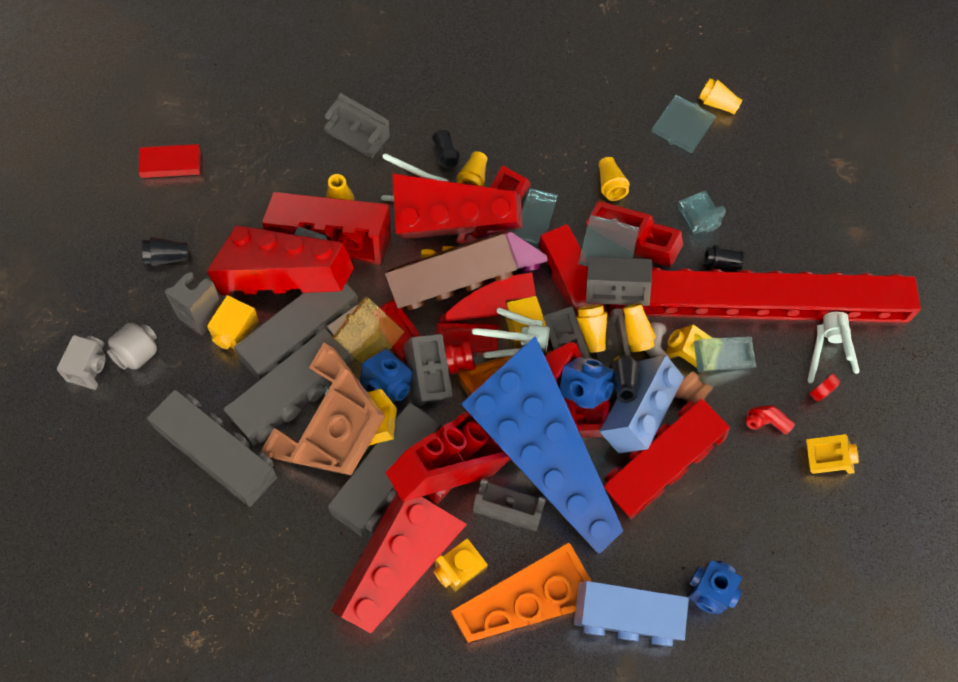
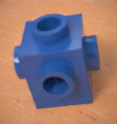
(386, 373)
(586, 382)
(706, 593)

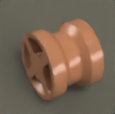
(693, 389)

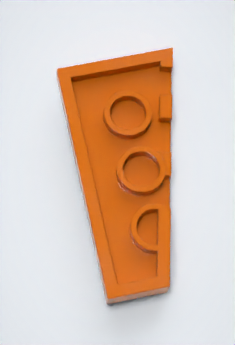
(525, 598)

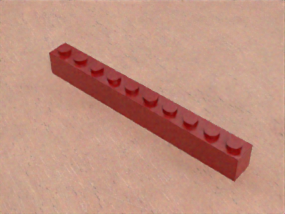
(780, 295)

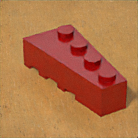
(278, 262)
(666, 458)

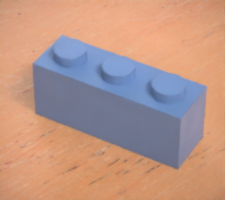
(635, 423)
(631, 613)

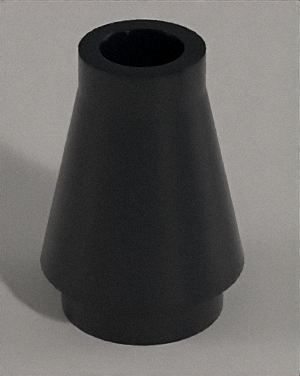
(162, 251)
(625, 377)

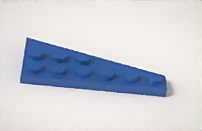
(535, 428)

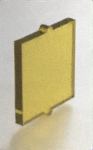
(367, 331)

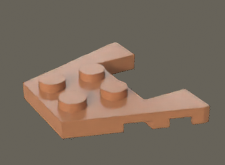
(338, 428)

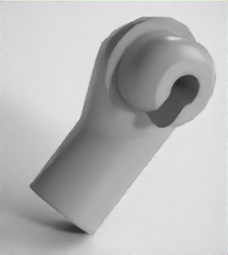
(656, 351)

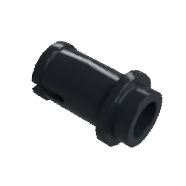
(447, 155)
(723, 258)

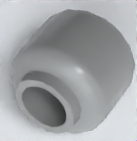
(132, 346)

